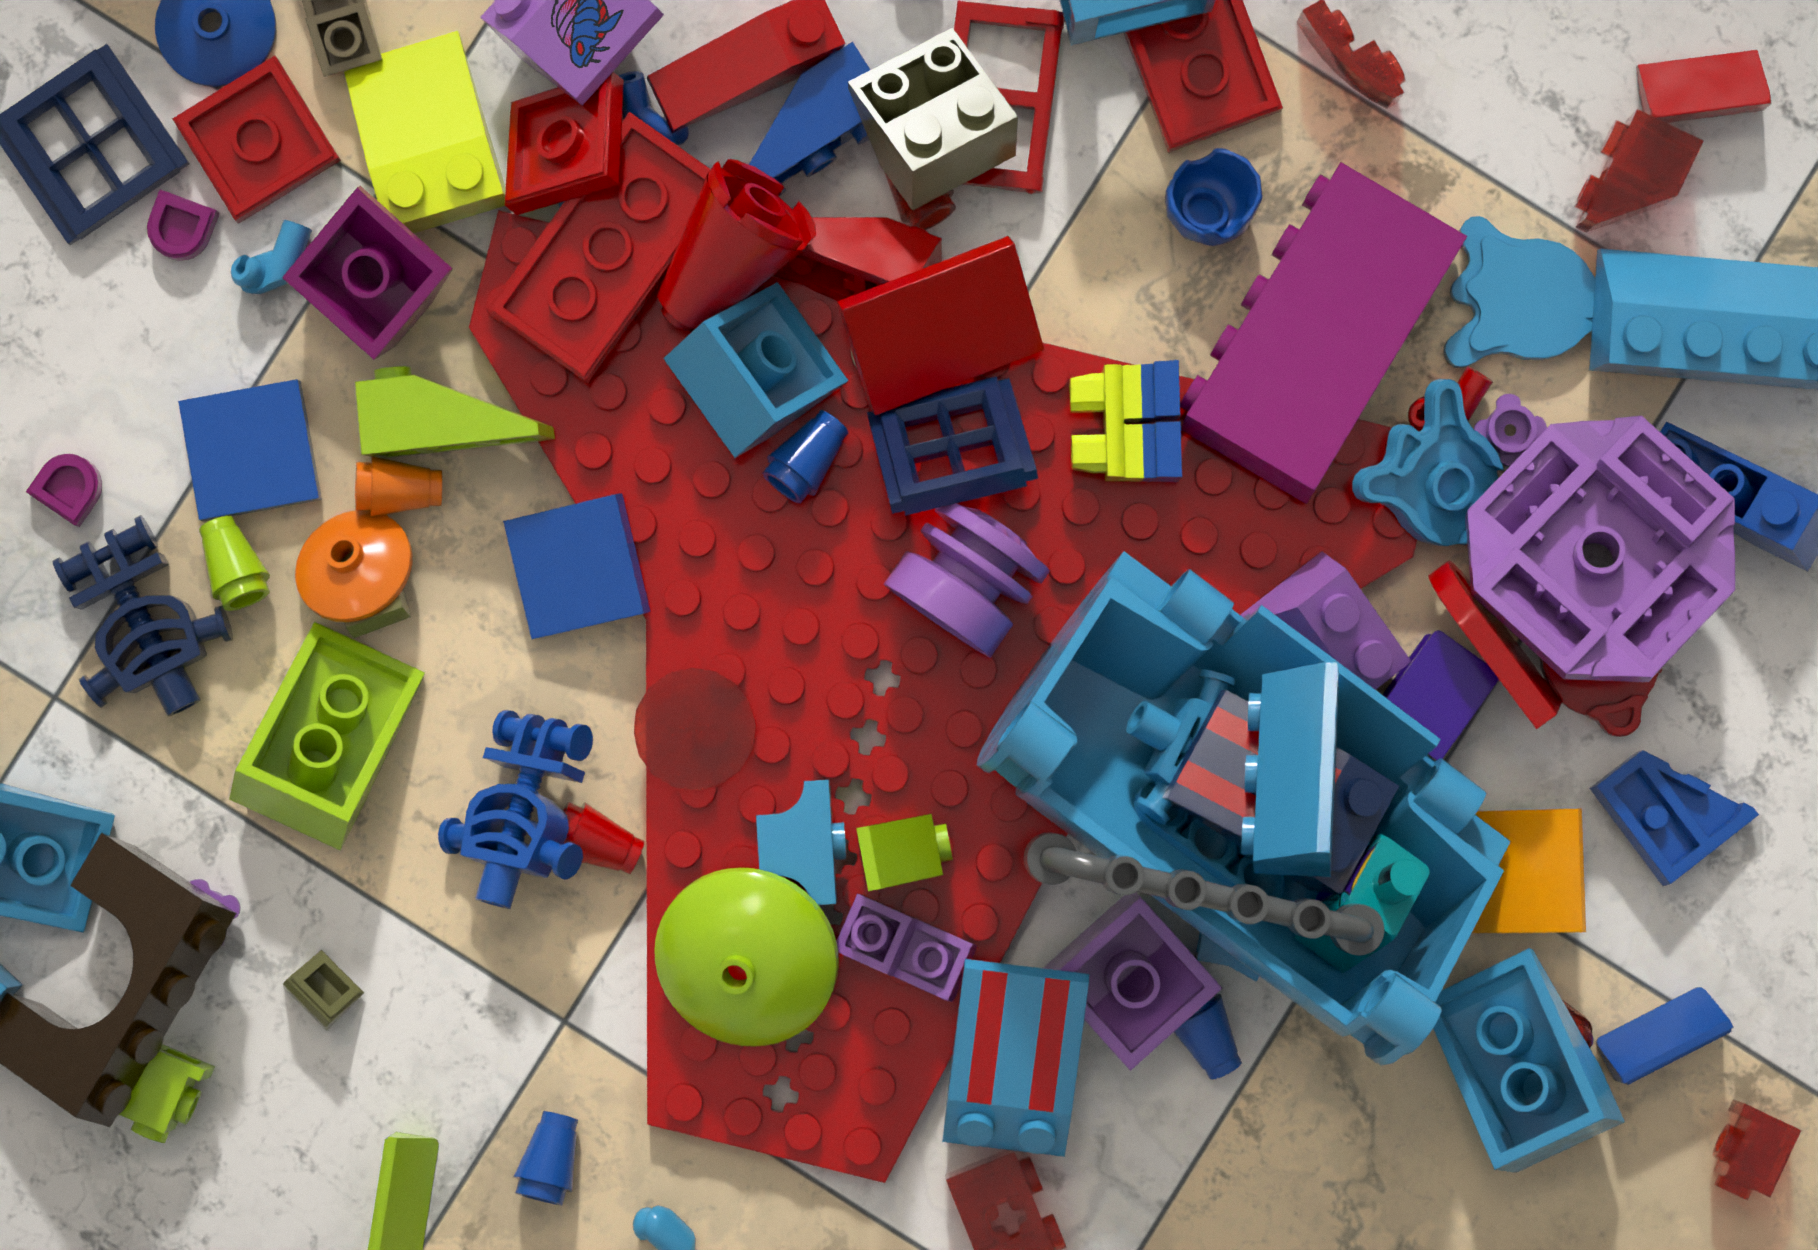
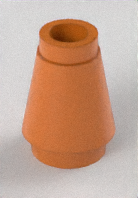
(395, 487)

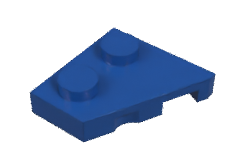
(1668, 815)

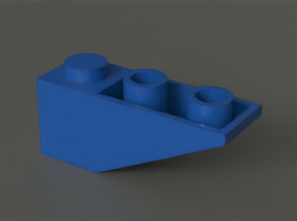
(814, 119)
(1767, 507)

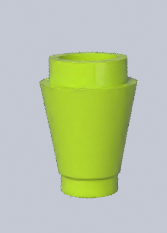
(232, 565)

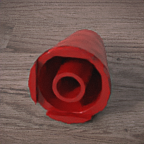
(731, 243)

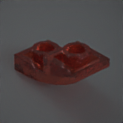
(1365, 69)

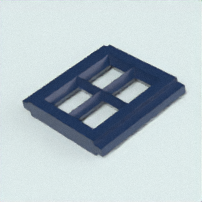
(132, 113)
(1004, 432)

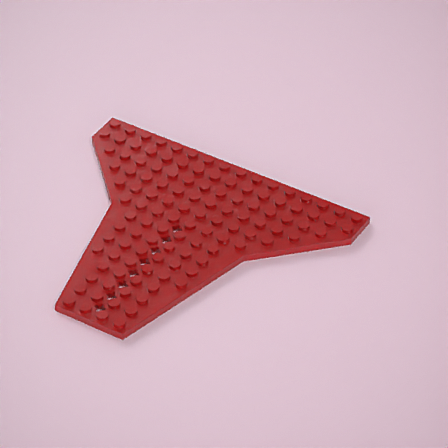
(796, 616)

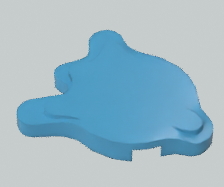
(1524, 295)
(1434, 472)

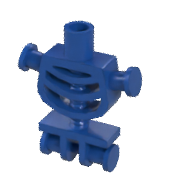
(536, 753)

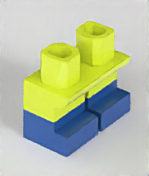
(1128, 396)

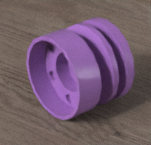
(967, 576)

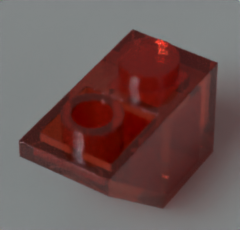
(1642, 171)

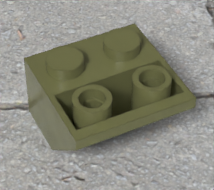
(934, 118)

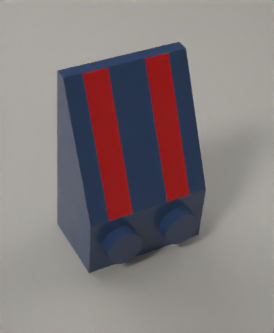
(1213, 790)

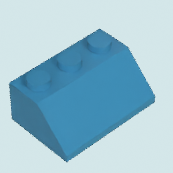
(1293, 771)

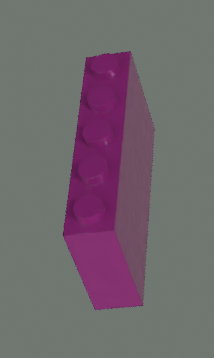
(1320, 331)

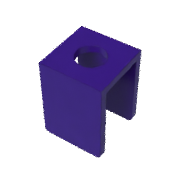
(1441, 688)

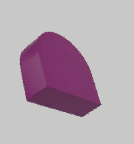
(180, 226)
(68, 487)

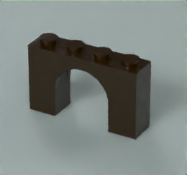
(172, 939)

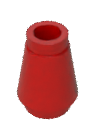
(601, 839)

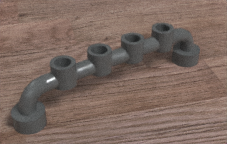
(1352, 928)

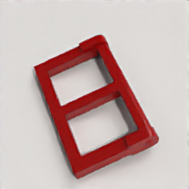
(1041, 101)

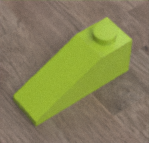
(419, 416)
(903, 851)

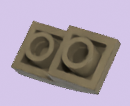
(341, 34)

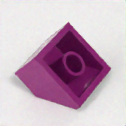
(368, 274)

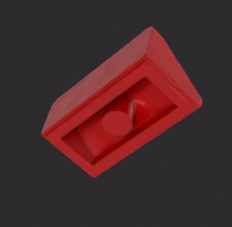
(1703, 86)

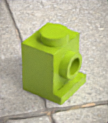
(166, 1093)

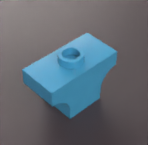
(804, 842)

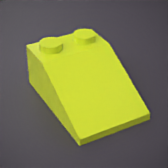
(426, 134)

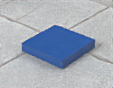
(250, 450)
(576, 566)

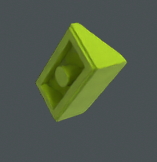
(403, 1192)

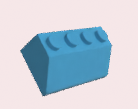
(1705, 319)

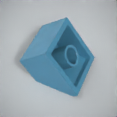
(755, 369)

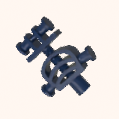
(165, 672)

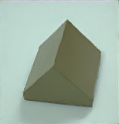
(323, 989)

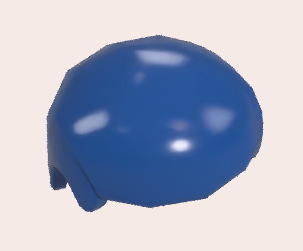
(1213, 197)

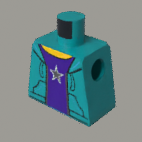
(1385, 880)

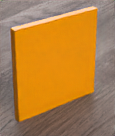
(1541, 874)

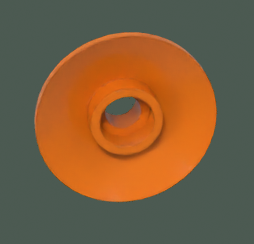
(367, 579)

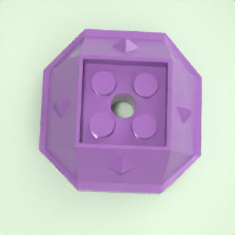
(1617, 489)

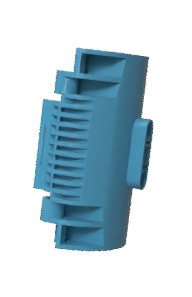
(1081, 769)

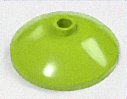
(766, 930)

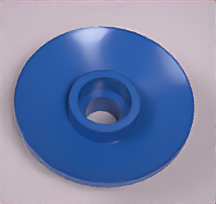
(220, 55)

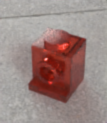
(1752, 1151)

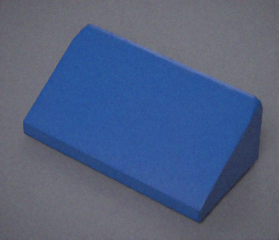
(1663, 1035)

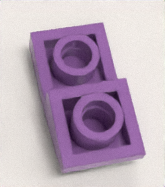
(904, 947)

